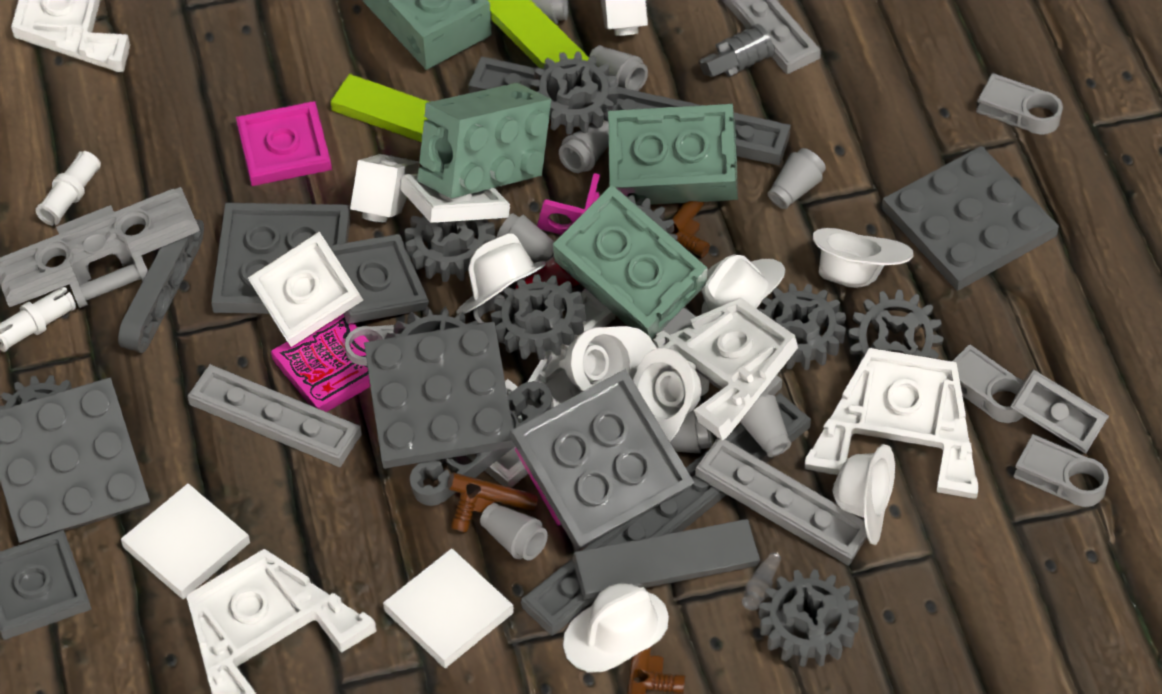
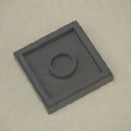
(382, 277)
(39, 585)

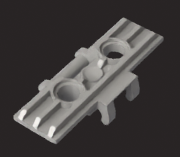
(94, 236)

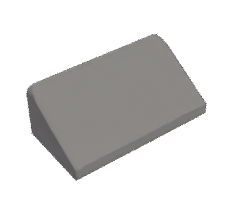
(1058, 410)

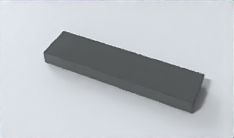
(667, 558)

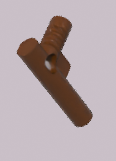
(686, 228)
(483, 496)
(651, 669)

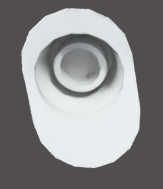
(856, 258)
(495, 268)
(740, 278)
(603, 353)
(668, 387)
(866, 487)
(615, 628)

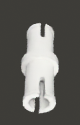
(68, 188)
(35, 317)

